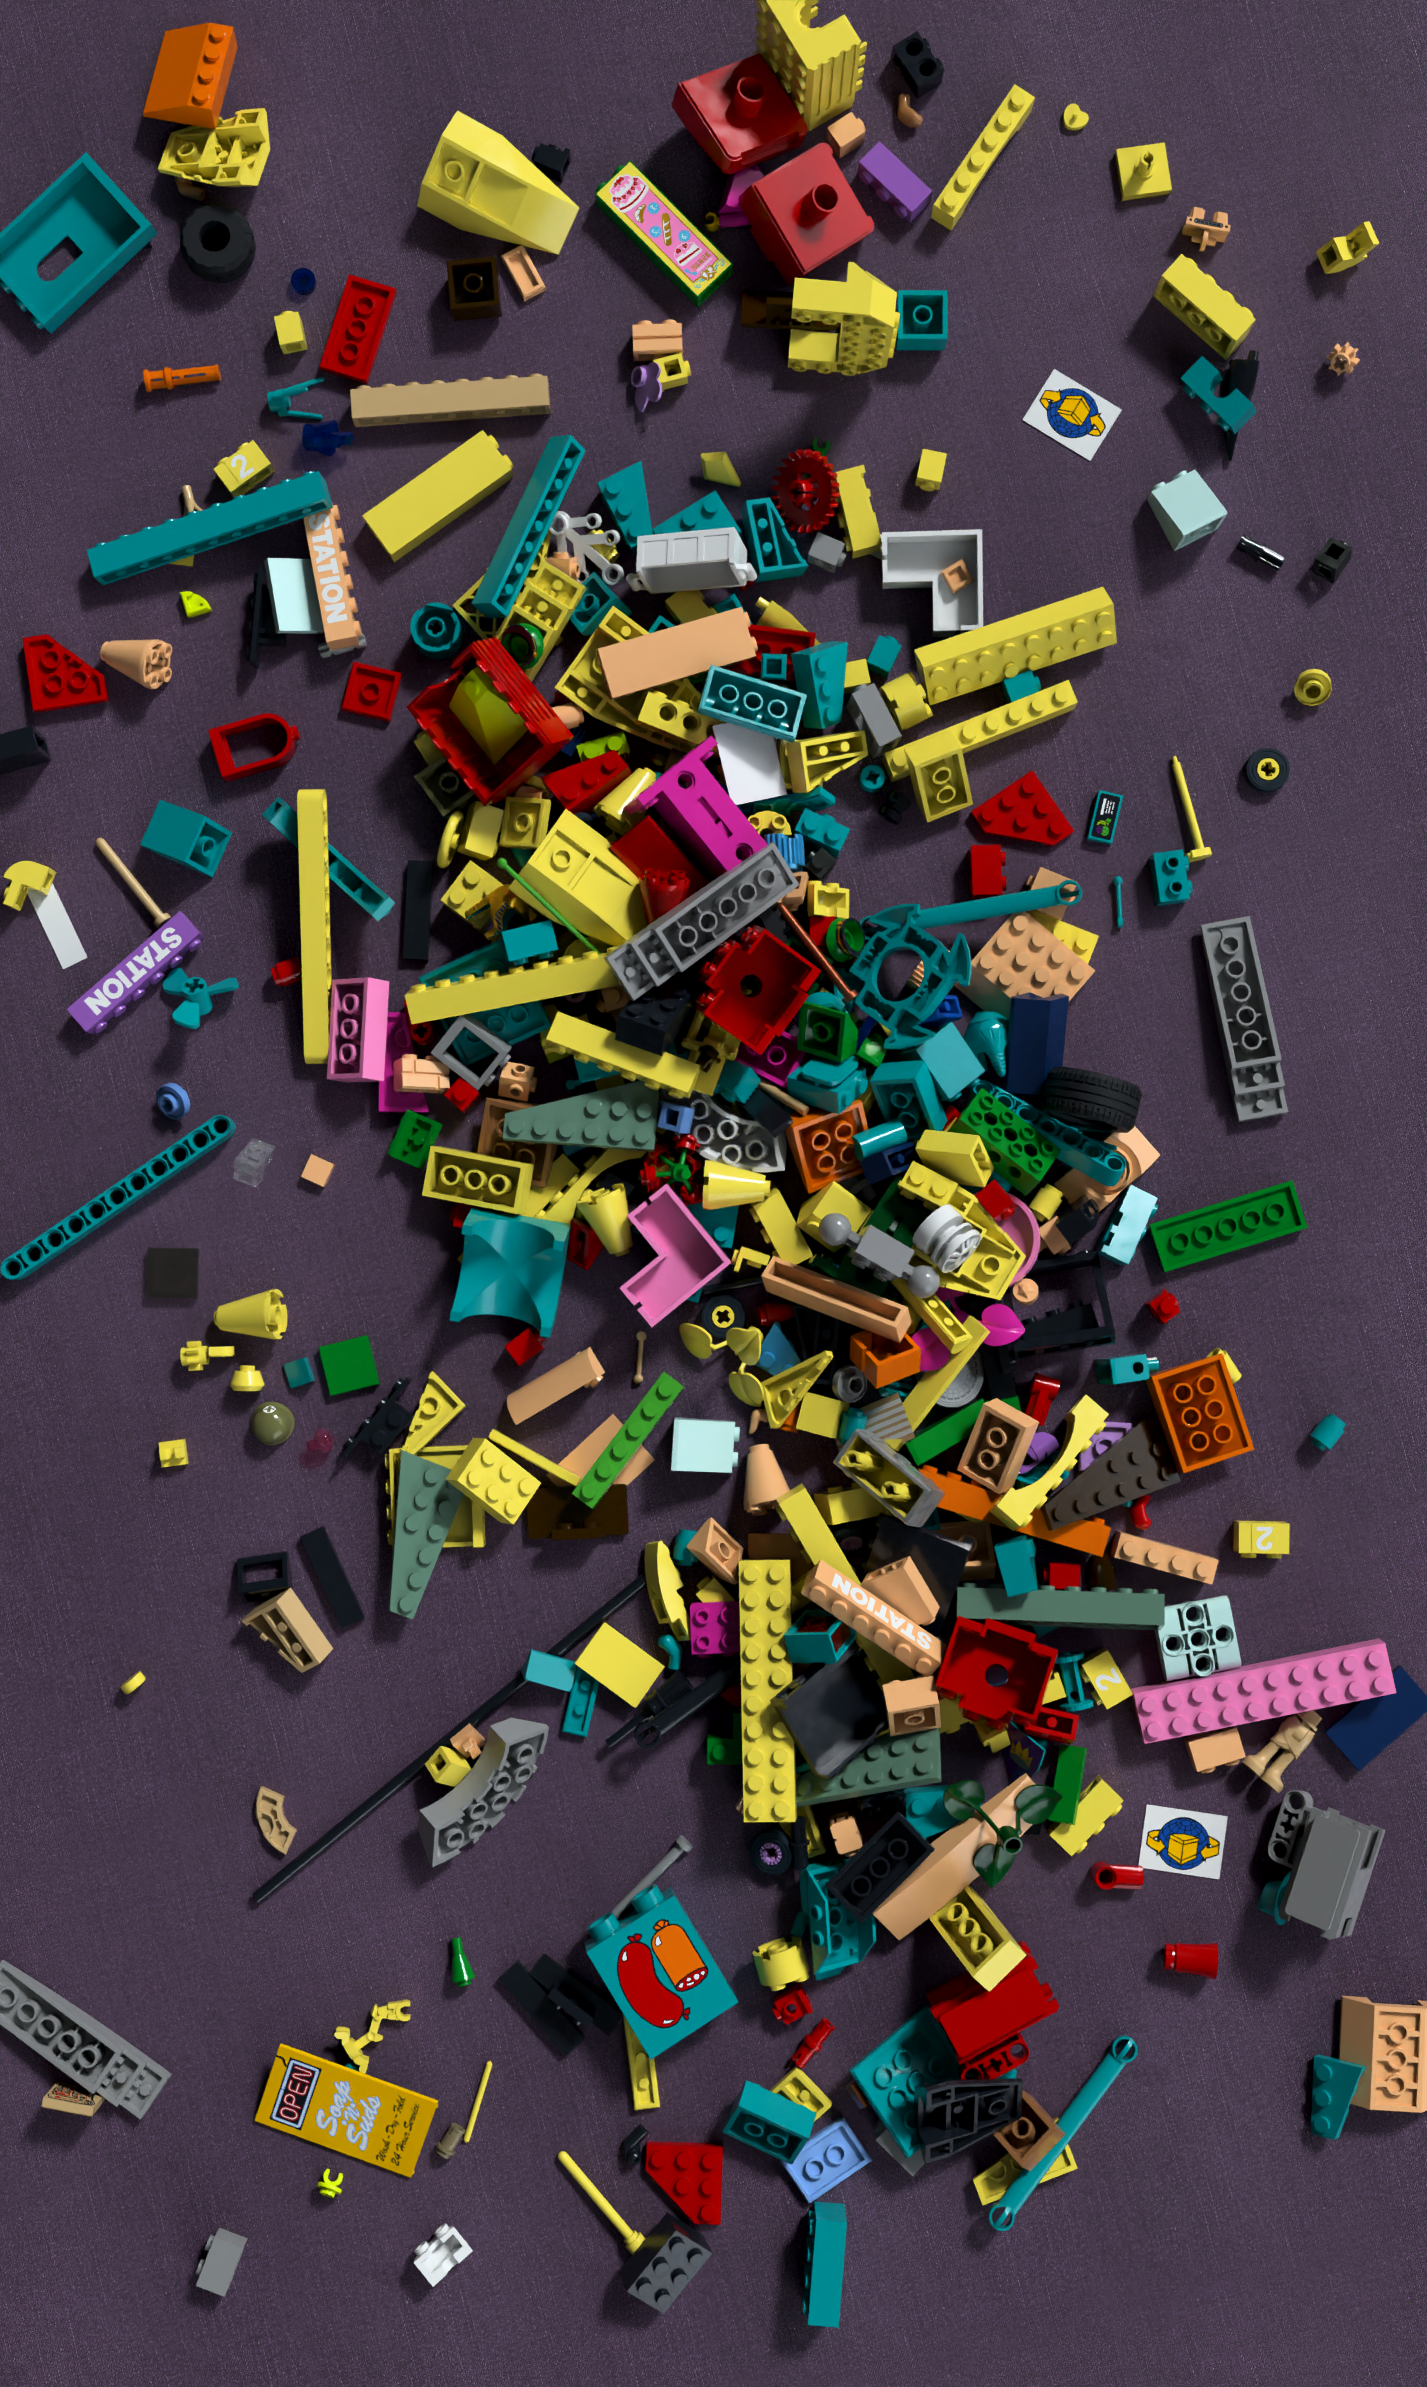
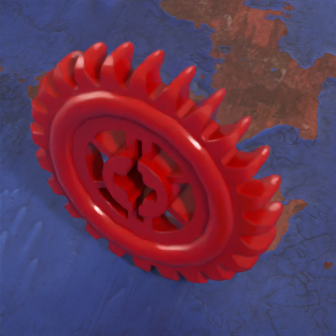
(793, 479)

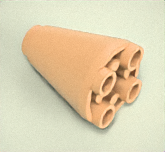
(140, 660)
(763, 1481)

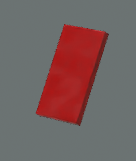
(650, 847)

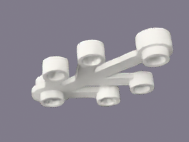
(583, 543)

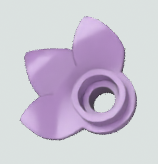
(647, 384)

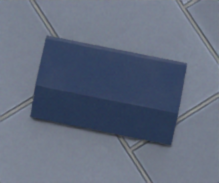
(1034, 1041)

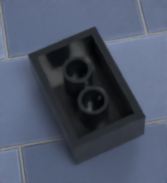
(665, 2263)

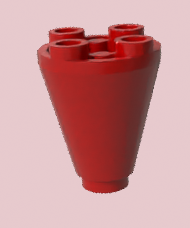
(662, 891)

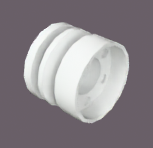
(946, 1238)

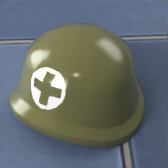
(272, 1423)

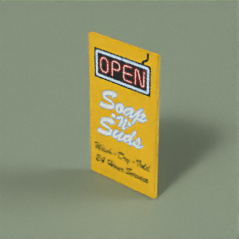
(346, 2110)

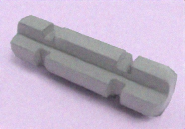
(325, 652)

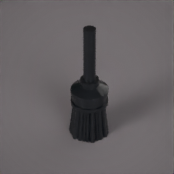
(655, 1703)

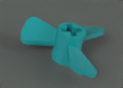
(196, 995)

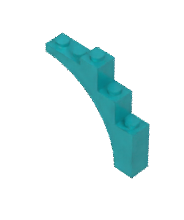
(341, 871)

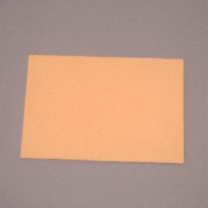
(588, 1452)

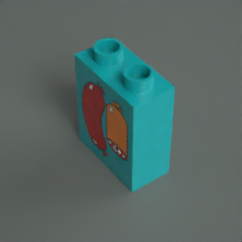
(658, 1969)

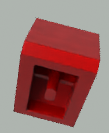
(583, 1245)

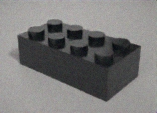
(659, 1013)
(880, 1867)

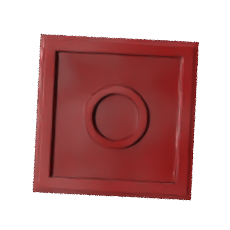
(371, 691)

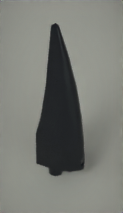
(1243, 376)

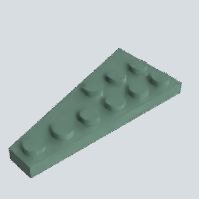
(606, 1118)
(421, 1524)
(880, 1767)

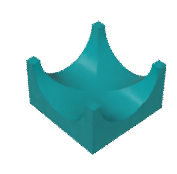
(511, 1268)

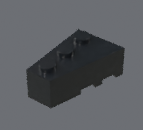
(819, 1334)

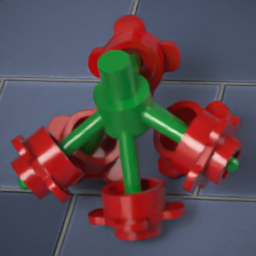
(678, 1171)

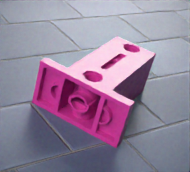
(701, 813)

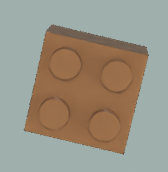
(1031, 2135)

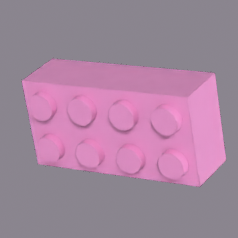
(358, 1030)

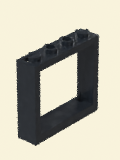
(1071, 1340)

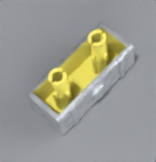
(889, 1477)

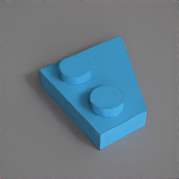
(778, 1352)

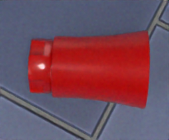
(1192, 1959)

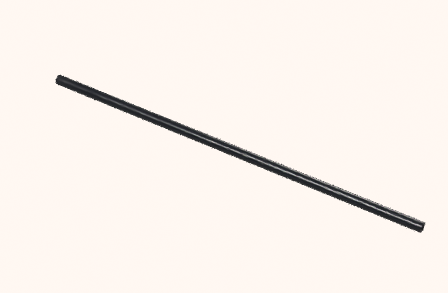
(419, 1763)

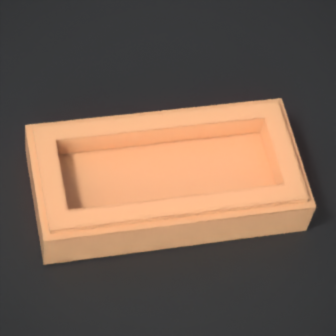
(523, 273)

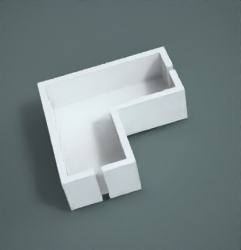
(917, 560)

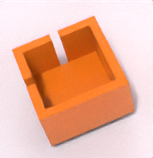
(888, 1359)

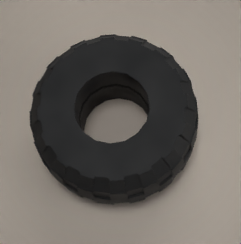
(211, 222)

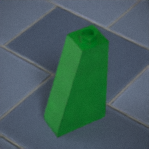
(943, 1433)

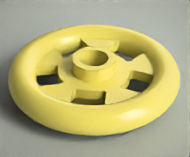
(450, 839)

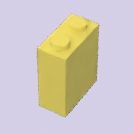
(955, 1157)

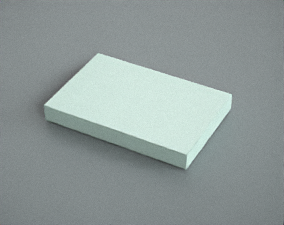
(293, 596)

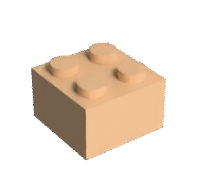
(911, 1705)

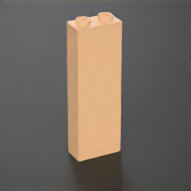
(676, 653)

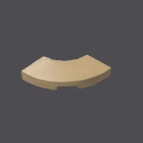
(272, 1820)

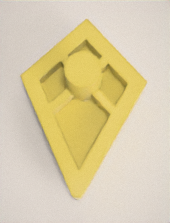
(719, 468)

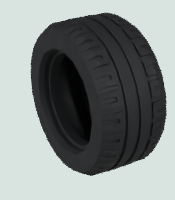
(1091, 1099)

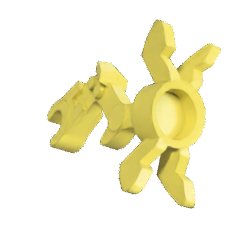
(353, 2047)

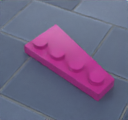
(398, 1044)

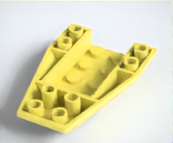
(493, 189)
(583, 883)

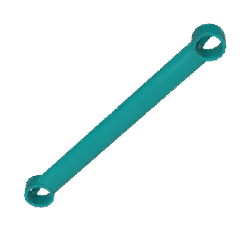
(990, 907)
(1069, 2123)

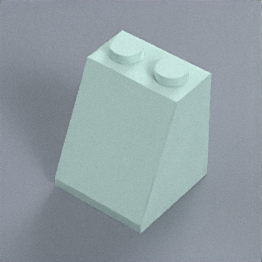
(1186, 508)
(704, 1445)

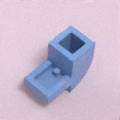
(675, 1116)

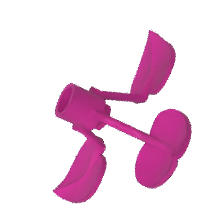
(997, 1318)

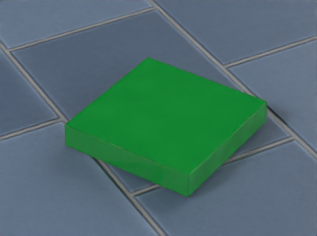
(349, 1365)

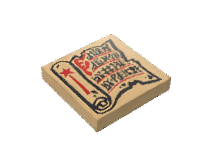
(72, 2099)

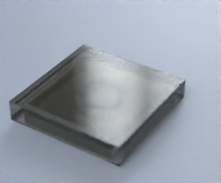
(172, 1272)

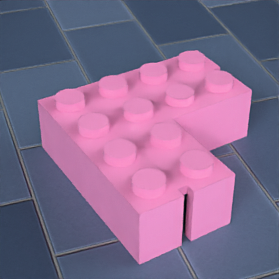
(685, 1257)

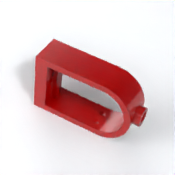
(223, 753)

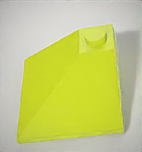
(487, 715)

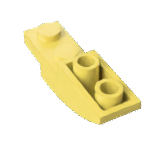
(662, 1583)

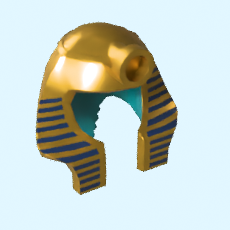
(503, 907)

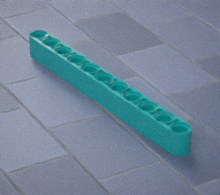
(106, 1199)

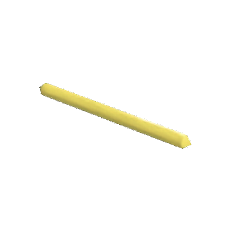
(477, 2101)

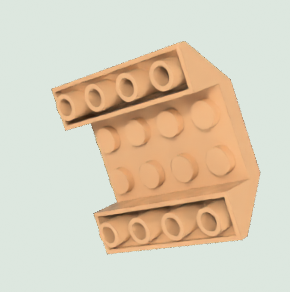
(1393, 2049)

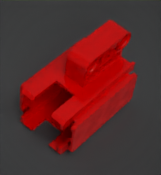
(990, 2023)

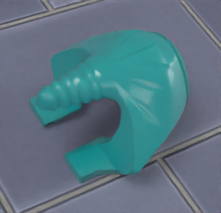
(989, 1034)

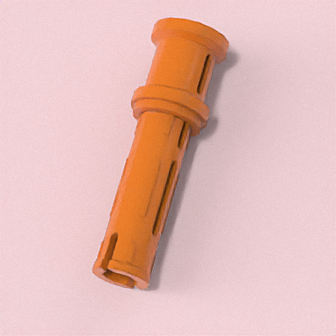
(212, 374)

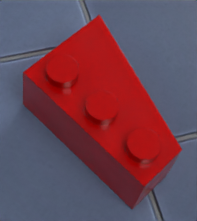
(586, 783)

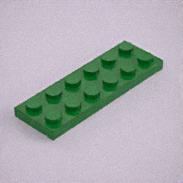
(1227, 1226)

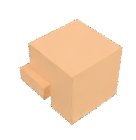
(1047, 878)

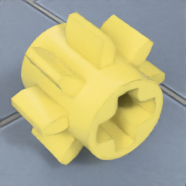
(194, 1355)

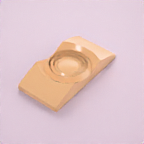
(1138, 1156)

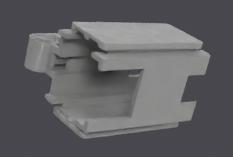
(1328, 1862)

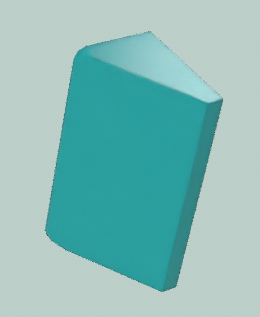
(549, 1670)

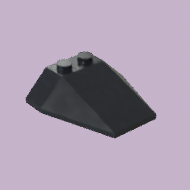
(962, 2112)

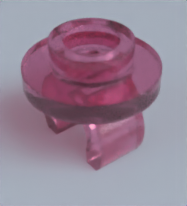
(323, 1441)

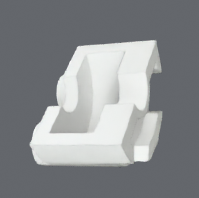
(441, 2253)

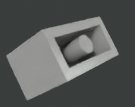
(221, 2262)

